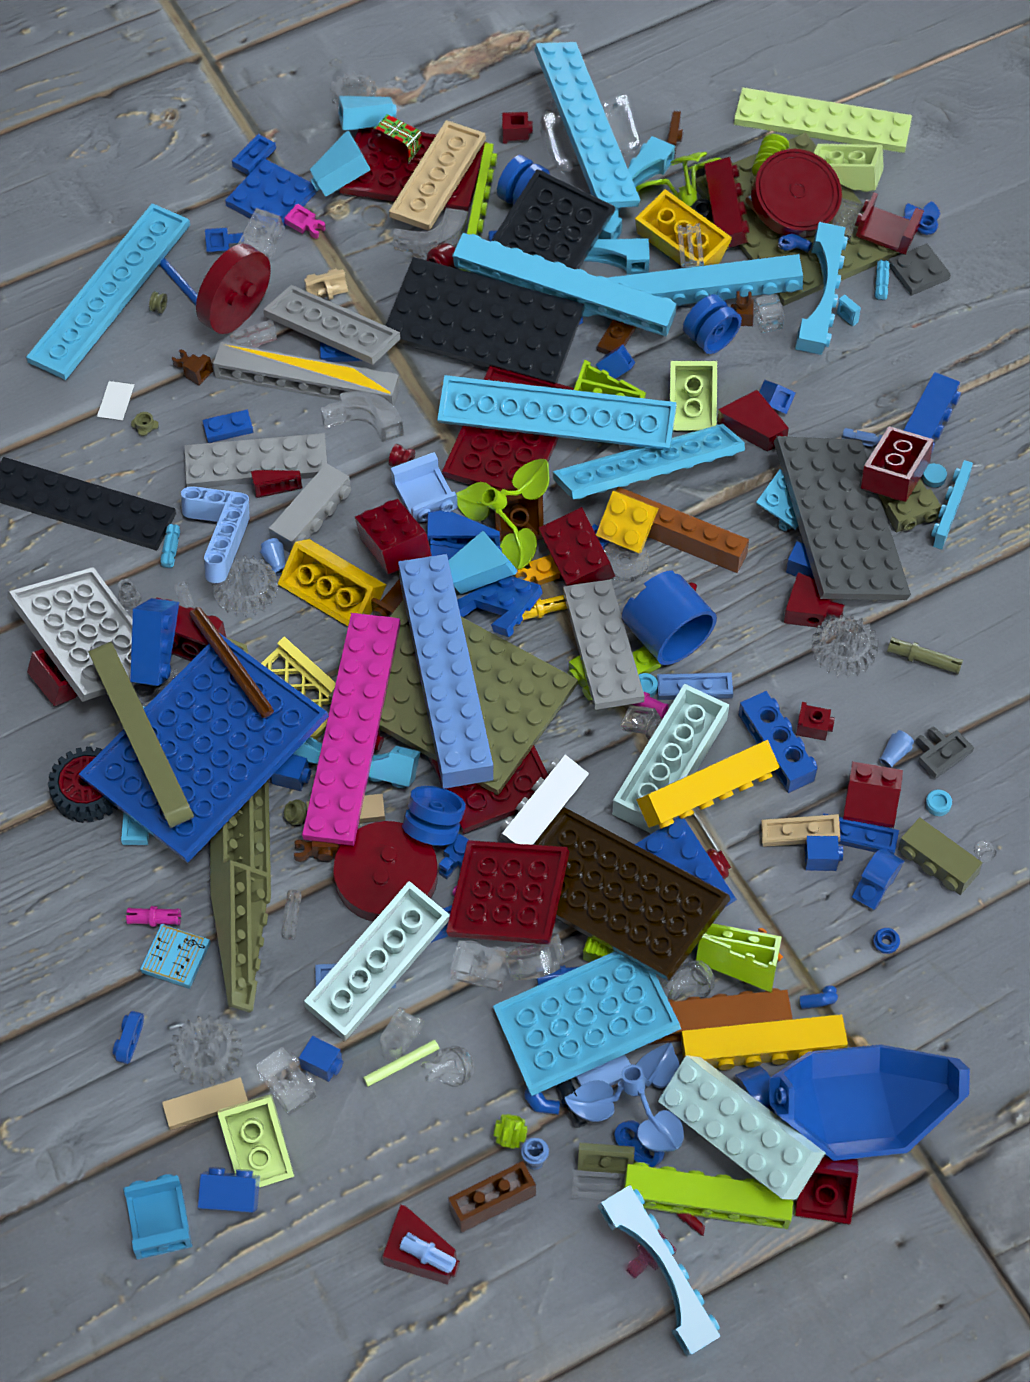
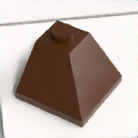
(522, 513)

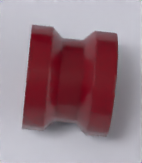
(400, 455)

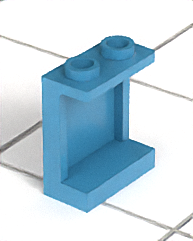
(157, 1216)

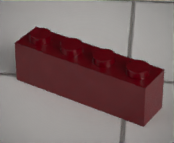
(725, 199)

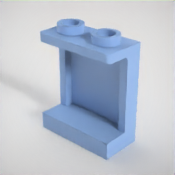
(423, 487)

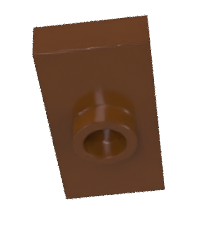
(675, 132)
(616, 335)

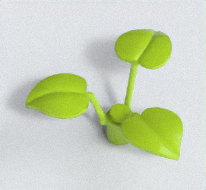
(687, 193)
(478, 498)

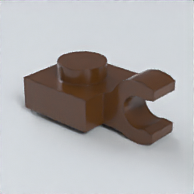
(320, 850)

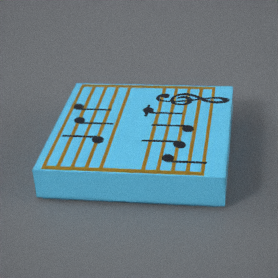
(175, 956)

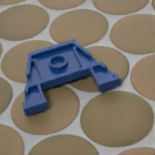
(504, 597)

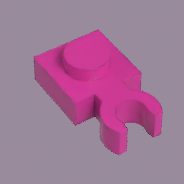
(302, 220)

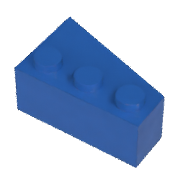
(153, 641)

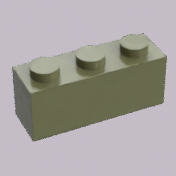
(939, 856)

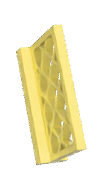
(307, 669)

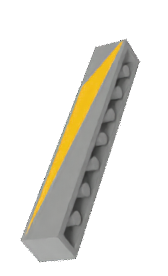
(300, 373)

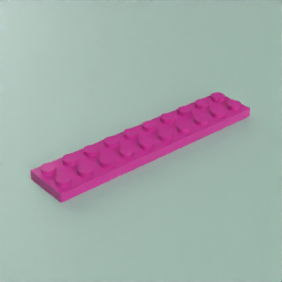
(351, 729)

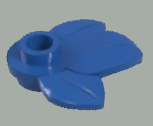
(929, 219)

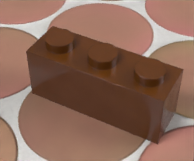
(492, 1196)

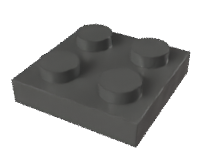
(919, 269)

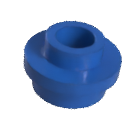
(889, 934)

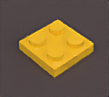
(627, 521)

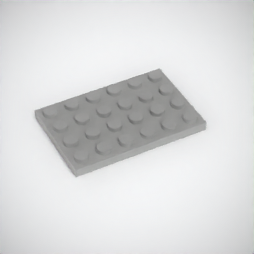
(72, 618)

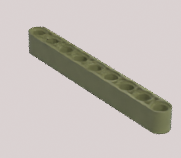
(141, 735)

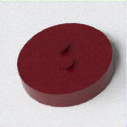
(796, 192)
(233, 288)
(380, 867)

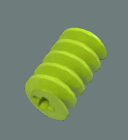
(770, 144)

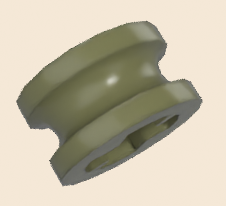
(158, 302)

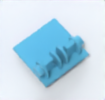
(778, 502)

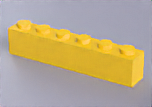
(708, 783)
(764, 1041)

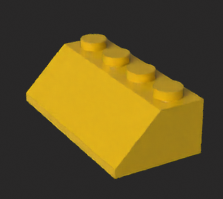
(660, 222)
(329, 581)

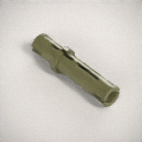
(924, 655)

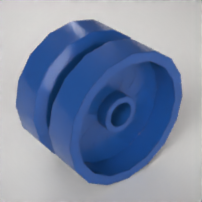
(516, 177)
(712, 324)
(433, 815)

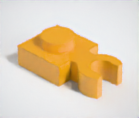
(540, 570)

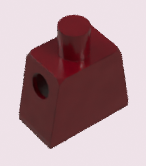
(805, 605)

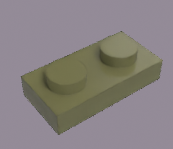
(605, 1158)

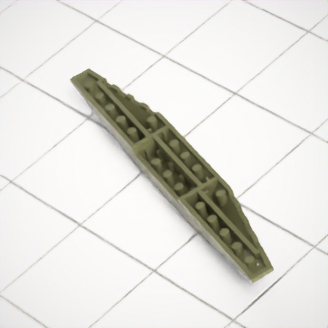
(241, 892)

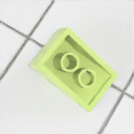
(854, 164)
(695, 392)
(256, 1139)

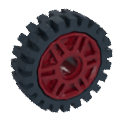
(68, 790)

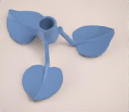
(657, 1067)

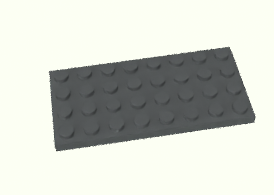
(839, 521)

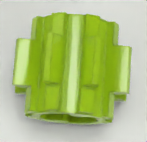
(510, 1131)

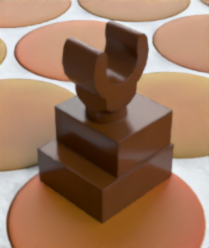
(745, 308)
(194, 367)

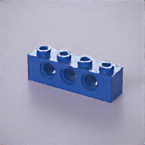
(791, 774)

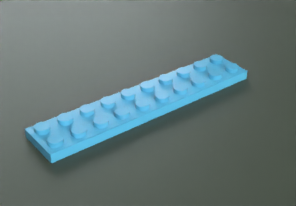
(586, 124)
(108, 291)
(557, 412)

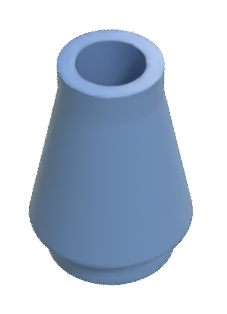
(273, 553)
(897, 747)
(535, 1152)

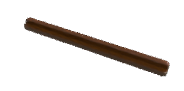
(231, 662)

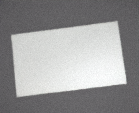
(115, 400)

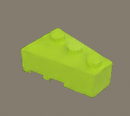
(599, 381)
(741, 954)

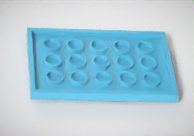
(584, 1019)

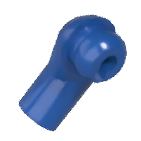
(794, 241)
(818, 1000)
(540, 1104)

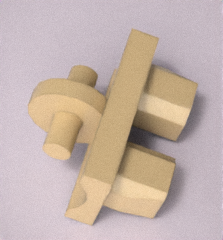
(327, 284)

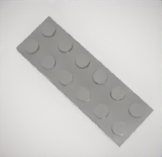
(332, 324)
(234, 460)
(603, 644)

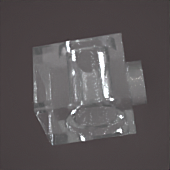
(769, 313)

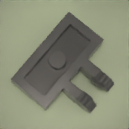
(945, 753)

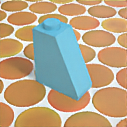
(364, 111)
(339, 165)
(479, 564)

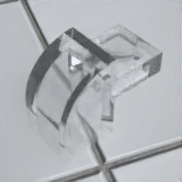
(535, 960)

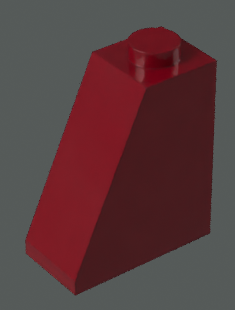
(753, 420)
(394, 1257)

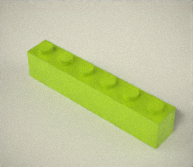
(709, 1195)

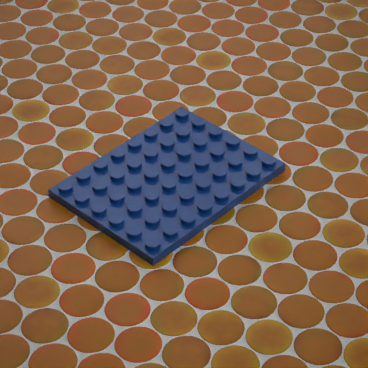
(213, 745)

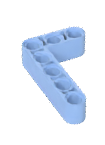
(231, 513)

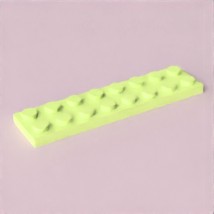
(822, 119)

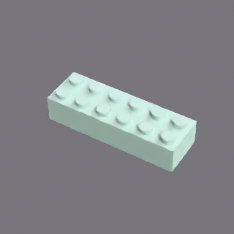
(672, 751)
(376, 961)
(741, 1127)

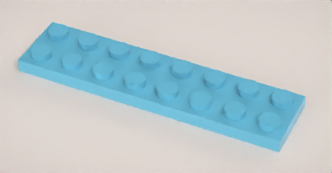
(644, 462)

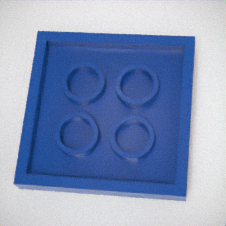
(270, 190)

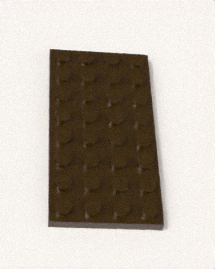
(630, 896)

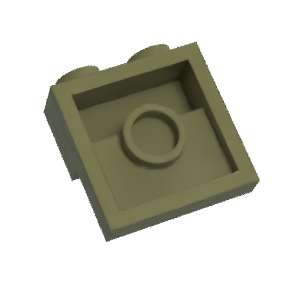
(919, 508)

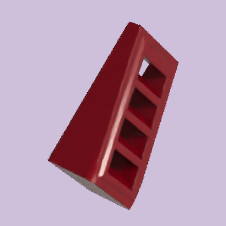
(275, 481)

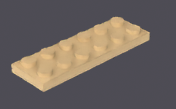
(437, 175)

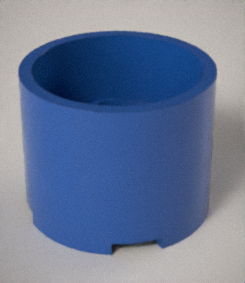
(669, 618)

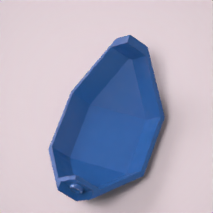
(868, 1098)

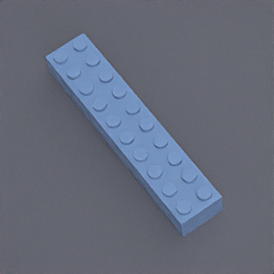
(445, 672)

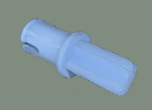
(427, 1253)

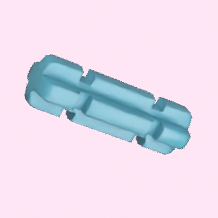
(882, 280)
(170, 546)

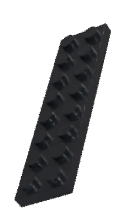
(84, 504)

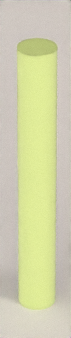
(401, 1063)

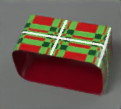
(397, 138)

